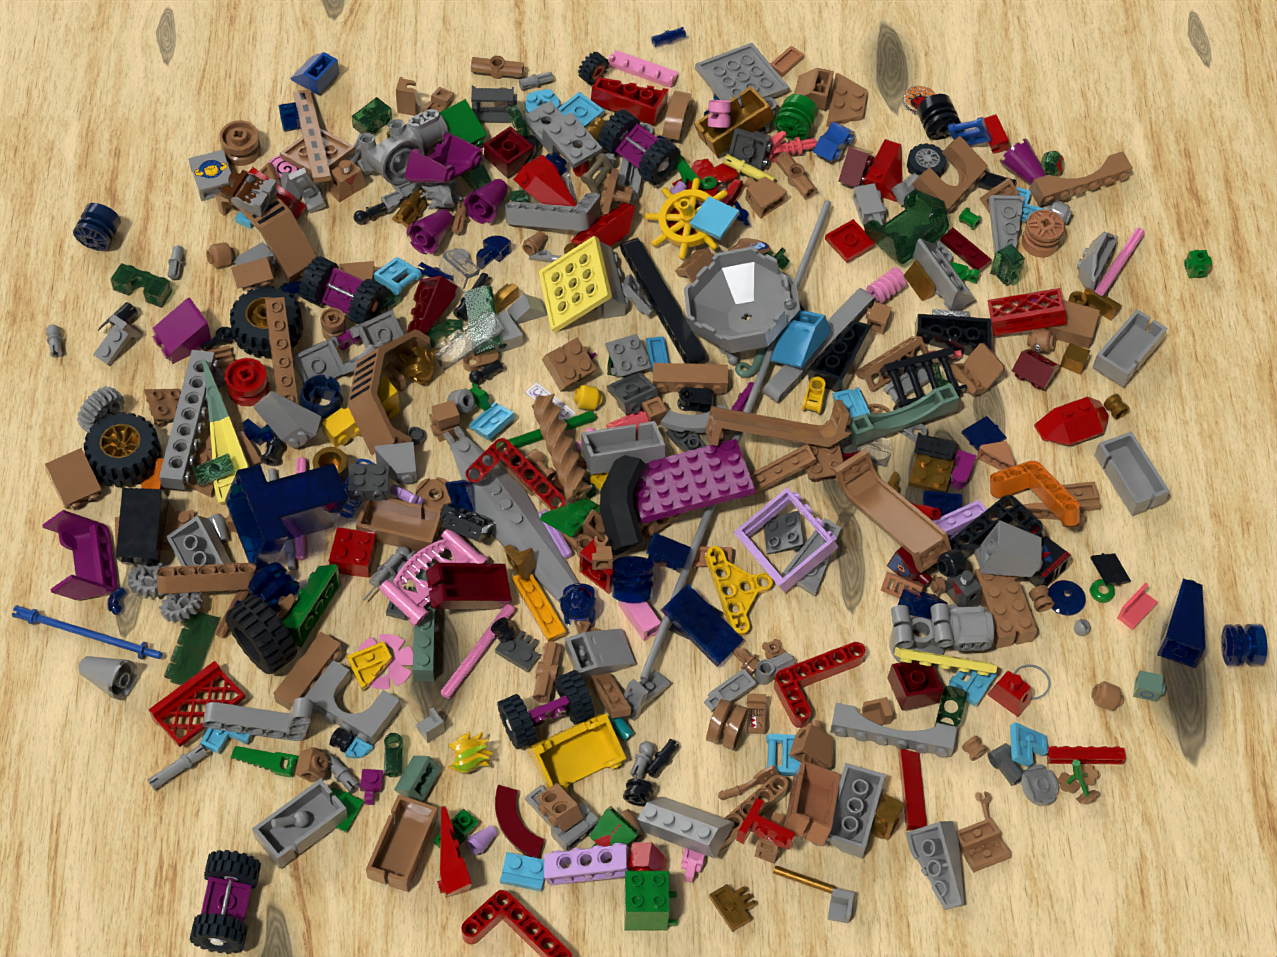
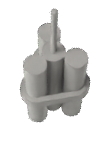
(386, 571)

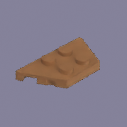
(846, 101)

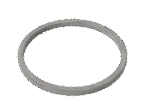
(1030, 665)

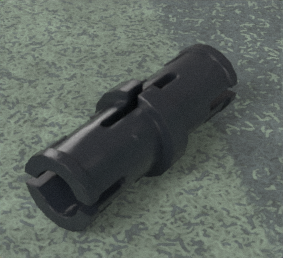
(662, 758)

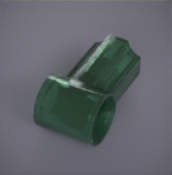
(393, 756)

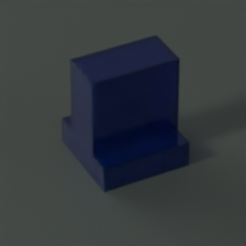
(282, 508)

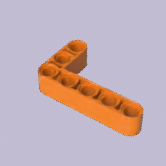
(1042, 483)

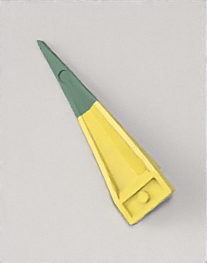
(223, 435)

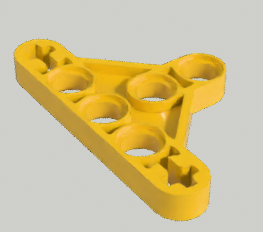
(733, 579)

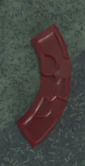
(511, 825)

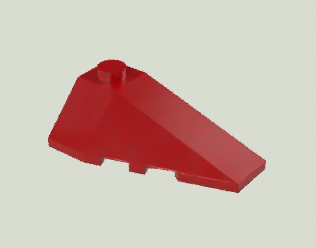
(886, 169)
(453, 869)

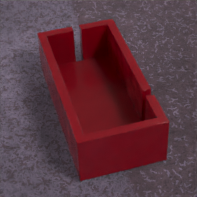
(463, 588)

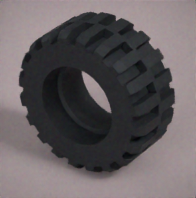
(261, 634)

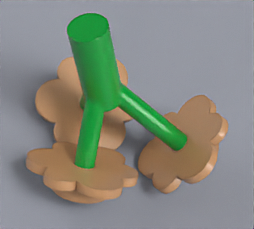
(1086, 776)

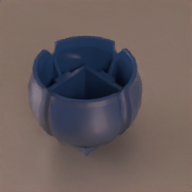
(323, 388)

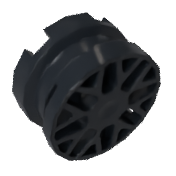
(638, 792)

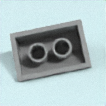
(198, 544)

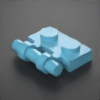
(975, 686)

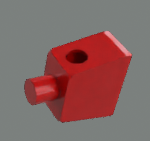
(1011, 693)

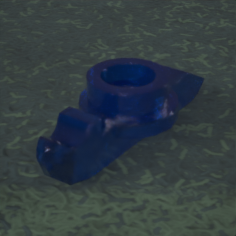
(743, 214)

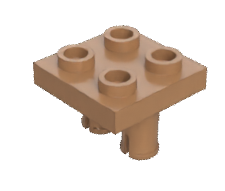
(614, 191)

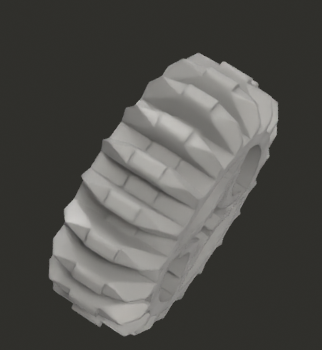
(99, 405)

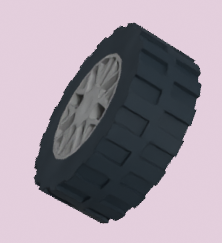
(925, 154)

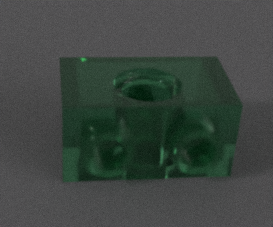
(372, 117)

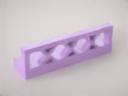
(957, 520)

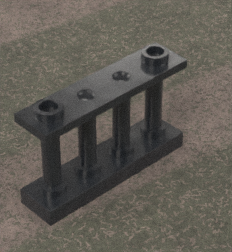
(926, 362)

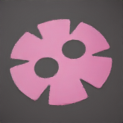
(401, 657)

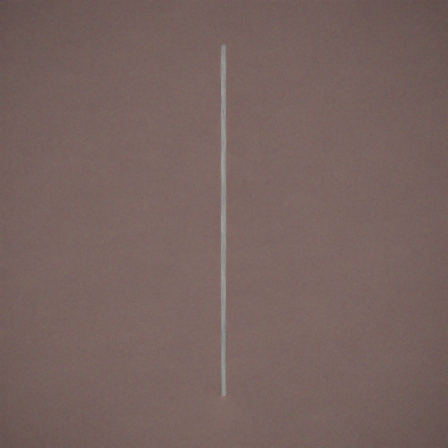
(748, 408)

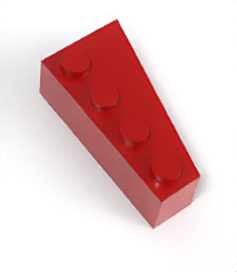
(639, 101)

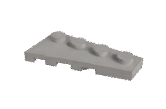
(1005, 219)

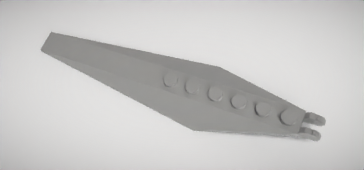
(514, 515)

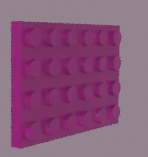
(692, 481)

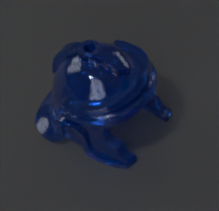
(580, 607)

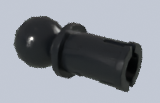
(360, 216)
(486, 371)

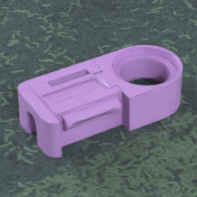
(405, 495)

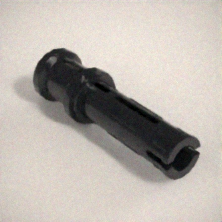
(461, 312)
(273, 449)

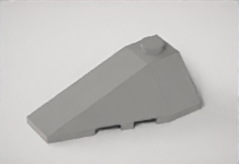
(939, 856)

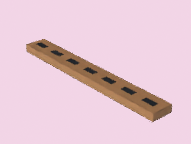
(312, 136)

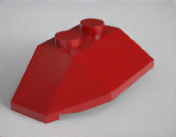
(609, 227)
(1073, 422)

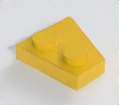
(369, 663)

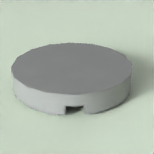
(1039, 785)

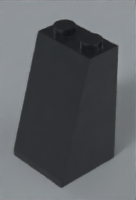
(141, 525)

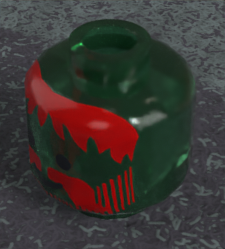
(1052, 163)

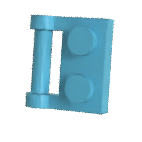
(393, 271)
(789, 764)

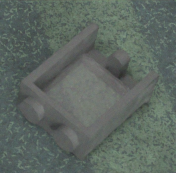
(491, 104)

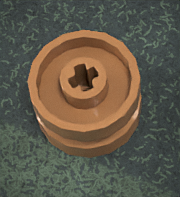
(240, 143)
(730, 725)

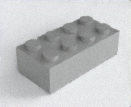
(1129, 348)
(607, 445)
(1131, 473)
(284, 841)

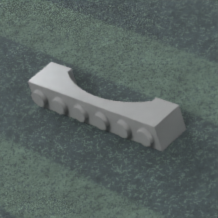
(935, 740)

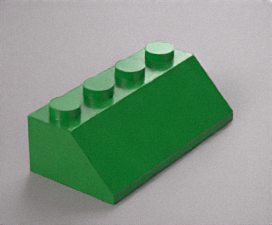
(312, 602)

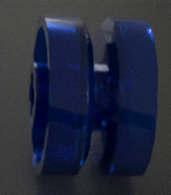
(272, 583)

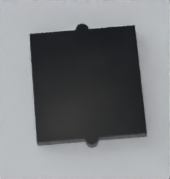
(1110, 569)

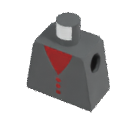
(964, 589)

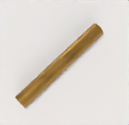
(803, 879)

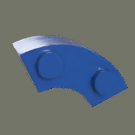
(834, 142)

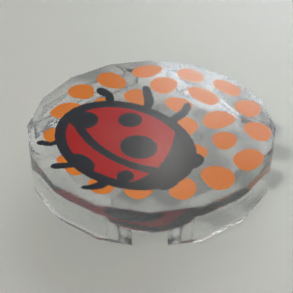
(914, 96)

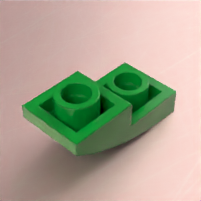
(463, 825)

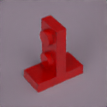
(764, 828)

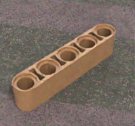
(204, 578)
(765, 791)

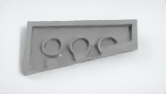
(812, 580)

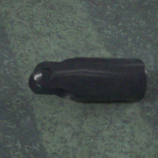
(123, 313)

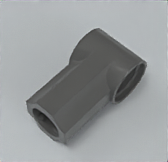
(1002, 759)

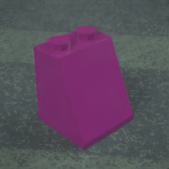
(181, 331)

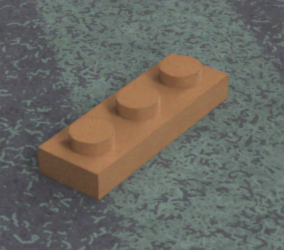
(610, 695)

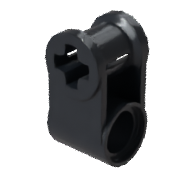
(697, 399)

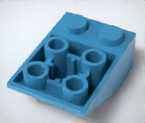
(801, 338)

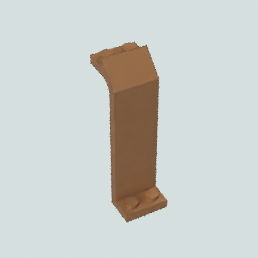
(820, 435)
(891, 511)

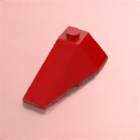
(544, 183)

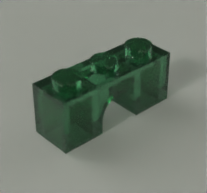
(129, 278)

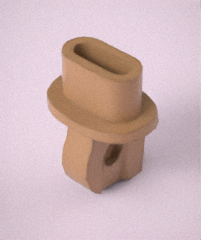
(749, 663)

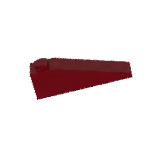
(431, 300)

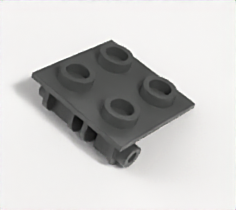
(784, 533)

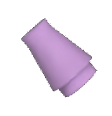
(479, 841)

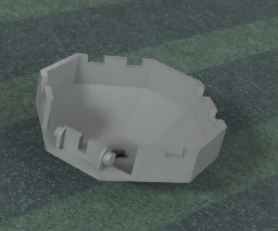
(736, 286)

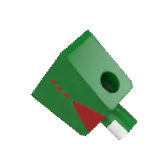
(613, 829)

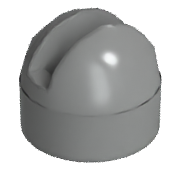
(1079, 627)

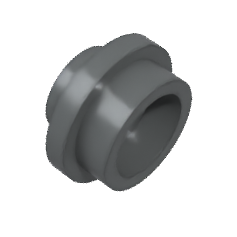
(417, 435)

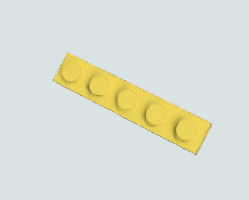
(945, 661)

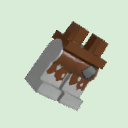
(249, 192)

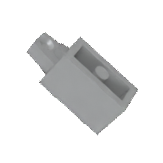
(868, 203)

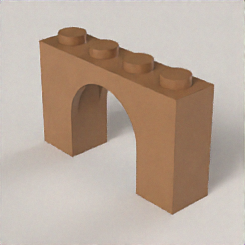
(969, 168)

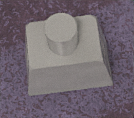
(511, 336)

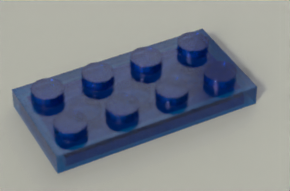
(702, 625)

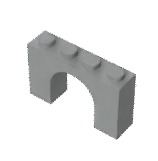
(365, 725)

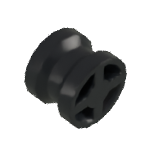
(503, 629)
(341, 739)

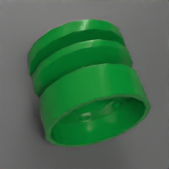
(796, 116)

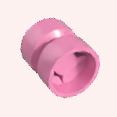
(719, 113)

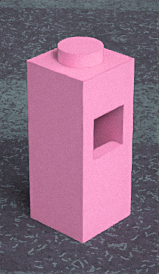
(641, 618)

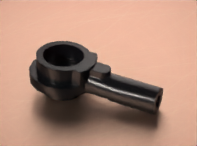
(223, 336)

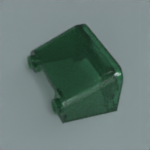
(922, 218)

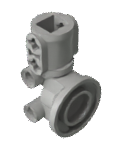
(393, 153)
(960, 628)

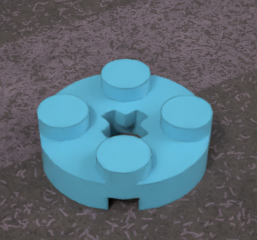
(540, 97)

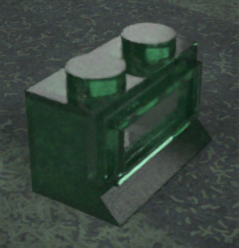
(1008, 265)

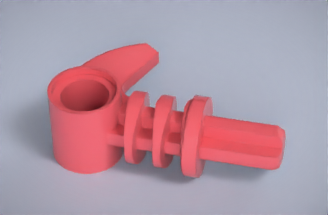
(790, 147)

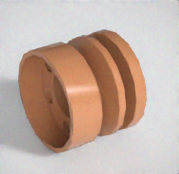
(1042, 233)

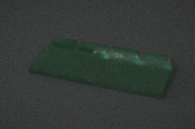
(477, 302)
(193, 647)

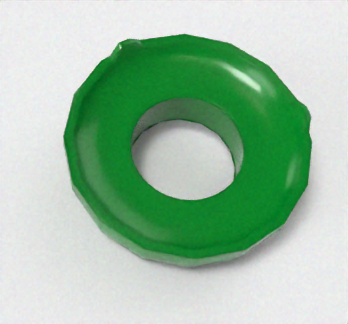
(1096, 595)

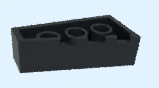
(954, 331)
(843, 357)

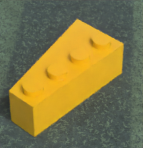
(341, 425)

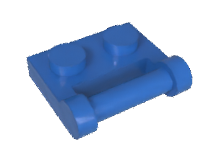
(971, 136)

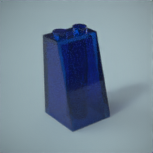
(1185, 629)

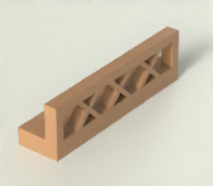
(891, 355)

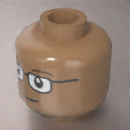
(1041, 341)

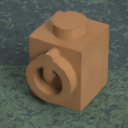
(312, 764)

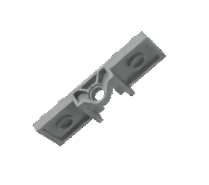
(324, 357)

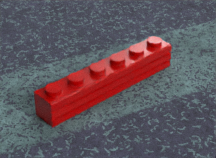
(1086, 755)

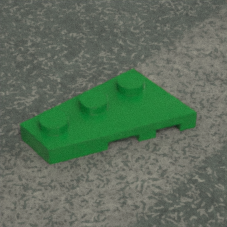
(570, 517)

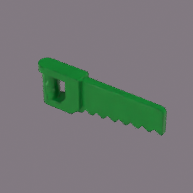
(266, 759)

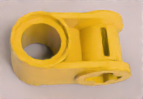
(814, 397)

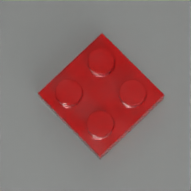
(849, 240)

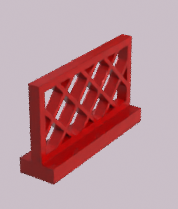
(1030, 318)
(187, 694)

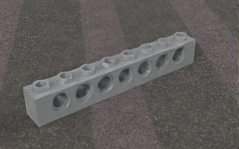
(170, 475)

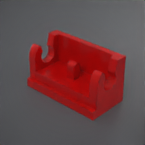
(999, 137)

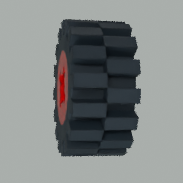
(593, 67)

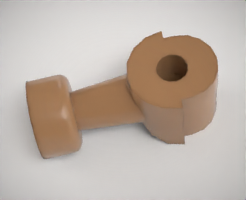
(537, 459)

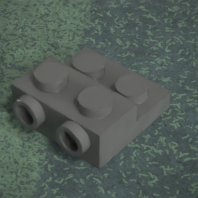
(751, 147)
(632, 392)
(368, 482)

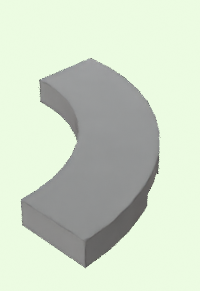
(682, 422)

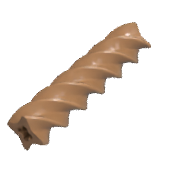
(559, 448)

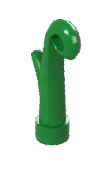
(686, 172)

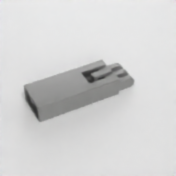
(630, 176)

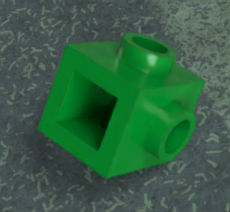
(1197, 263)

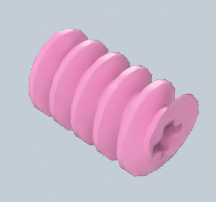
(887, 285)

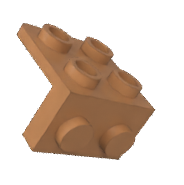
(978, 370)

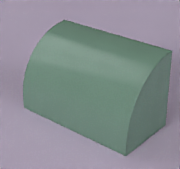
(418, 778)

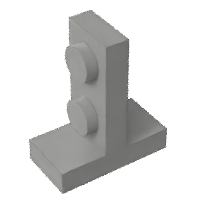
(308, 189)
(115, 340)
(643, 692)

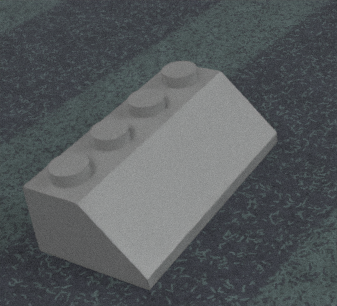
(943, 275)
(616, 305)
(855, 809)
(685, 826)

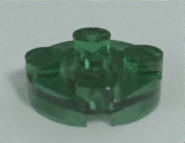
(517, 120)

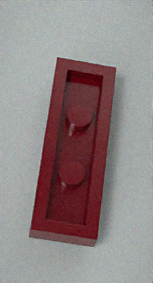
(965, 249)

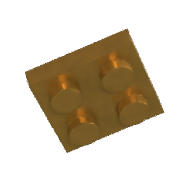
(931, 473)

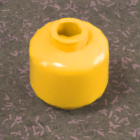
(587, 397)

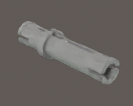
(186, 761)

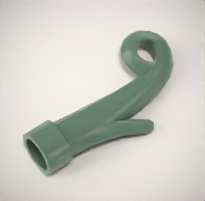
(751, 370)

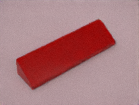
(912, 789)

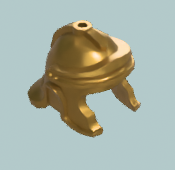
(419, 367)

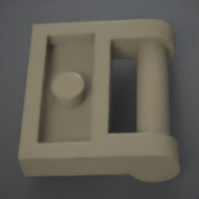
(597, 184)

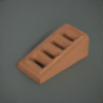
(918, 586)

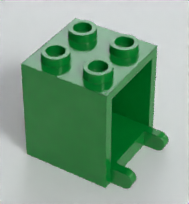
(647, 901)

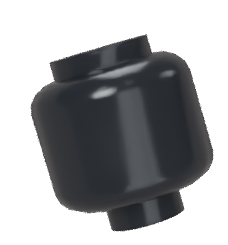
(951, 563)

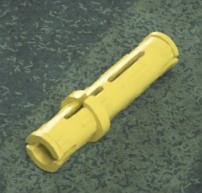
(745, 168)

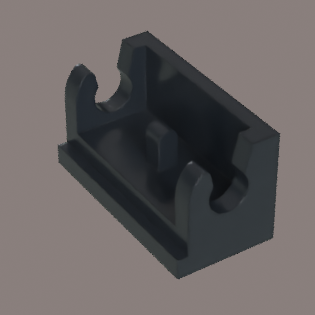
(934, 446)

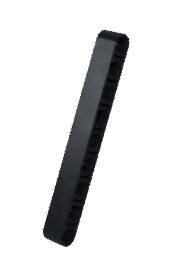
(662, 302)

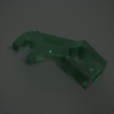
(442, 330)

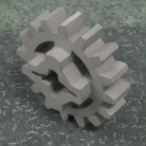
(144, 580)
(180, 606)

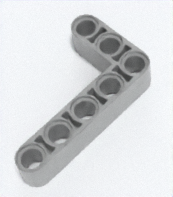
(555, 216)
(261, 722)

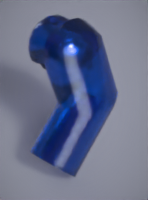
(113, 600)

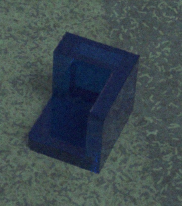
(289, 117)

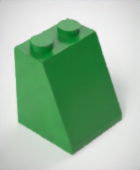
(464, 123)

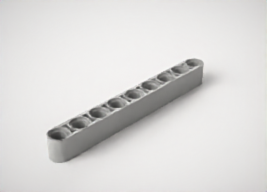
(790, 376)

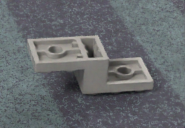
(562, 134)

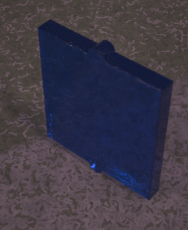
(983, 433)

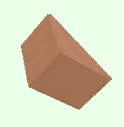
(996, 455)

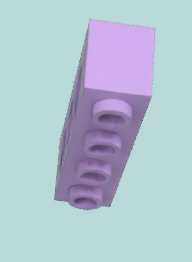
(597, 870)

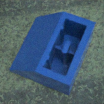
(317, 72)

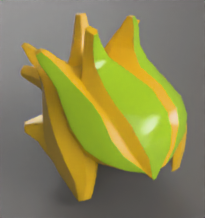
(469, 753)

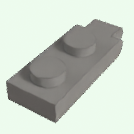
(731, 689)

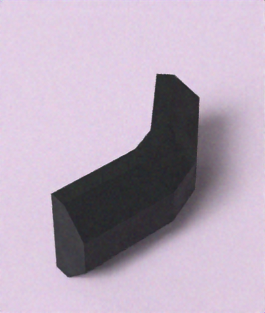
(617, 504)

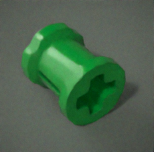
(970, 218)

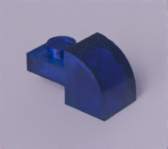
(495, 248)

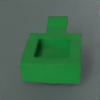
(965, 274)
(481, 397)

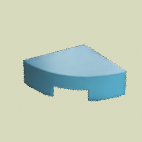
(358, 749)

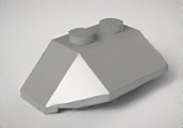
(1096, 259)

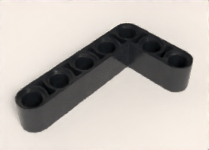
(984, 523)

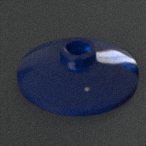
(1065, 604)

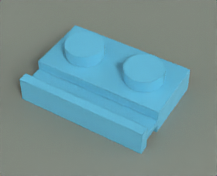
(853, 401)
(492, 421)
(523, 872)

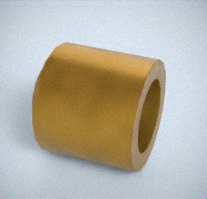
(332, 455)

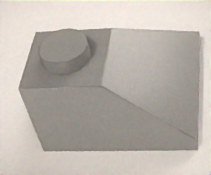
(400, 460)

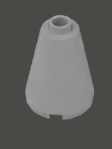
(109, 674)

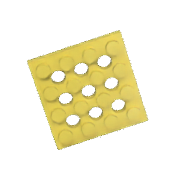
(562, 266)

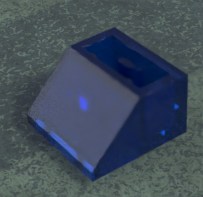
(667, 551)

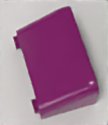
(446, 163)

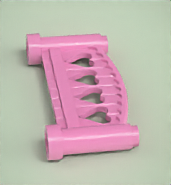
(413, 603)

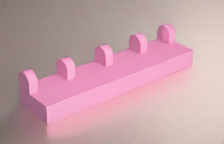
(643, 68)

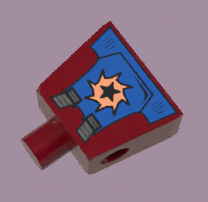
(903, 565)

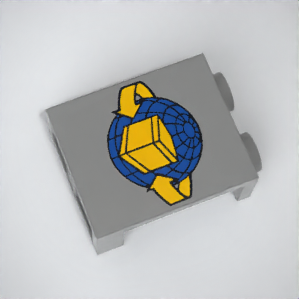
(210, 173)

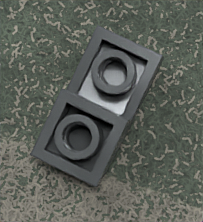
(685, 440)

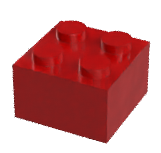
(353, 551)

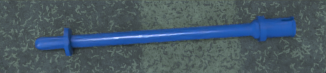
(33, 616)

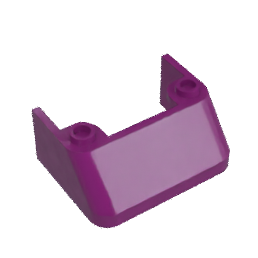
(91, 556)

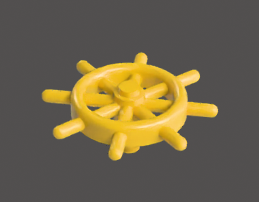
(685, 203)

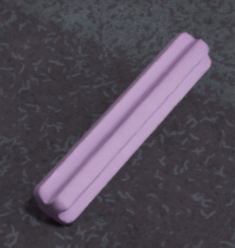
(558, 539)

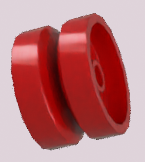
(246, 381)

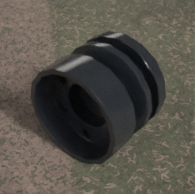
(936, 114)

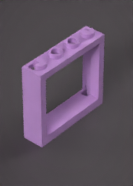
(767, 514)

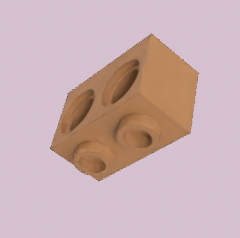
(559, 808)

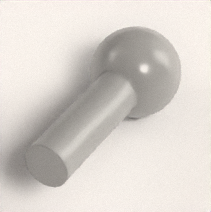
(299, 819)

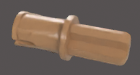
(459, 218)

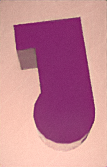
(960, 475)

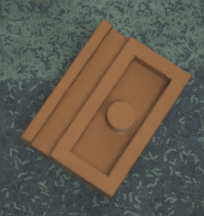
(1085, 494)

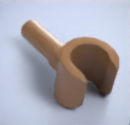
(984, 803)

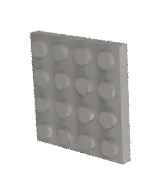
(738, 70)

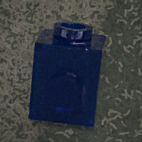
(257, 434)

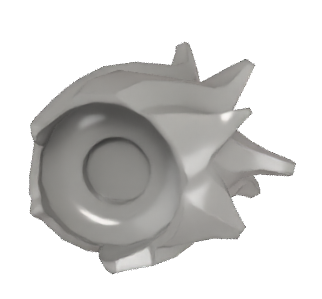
(442, 194)

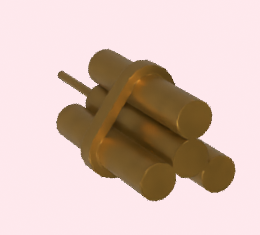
(410, 209)

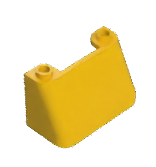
(577, 752)

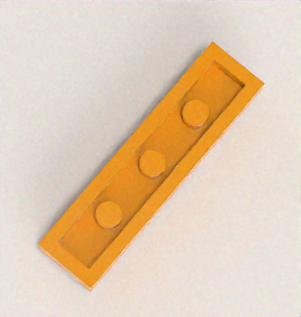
(539, 607)

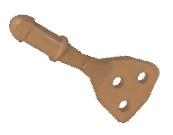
(760, 778)

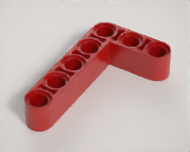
(517, 470)
(813, 675)
(520, 926)

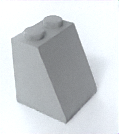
(1010, 552)

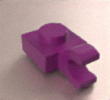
(370, 783)

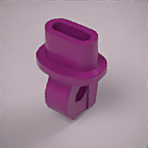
(346, 340)

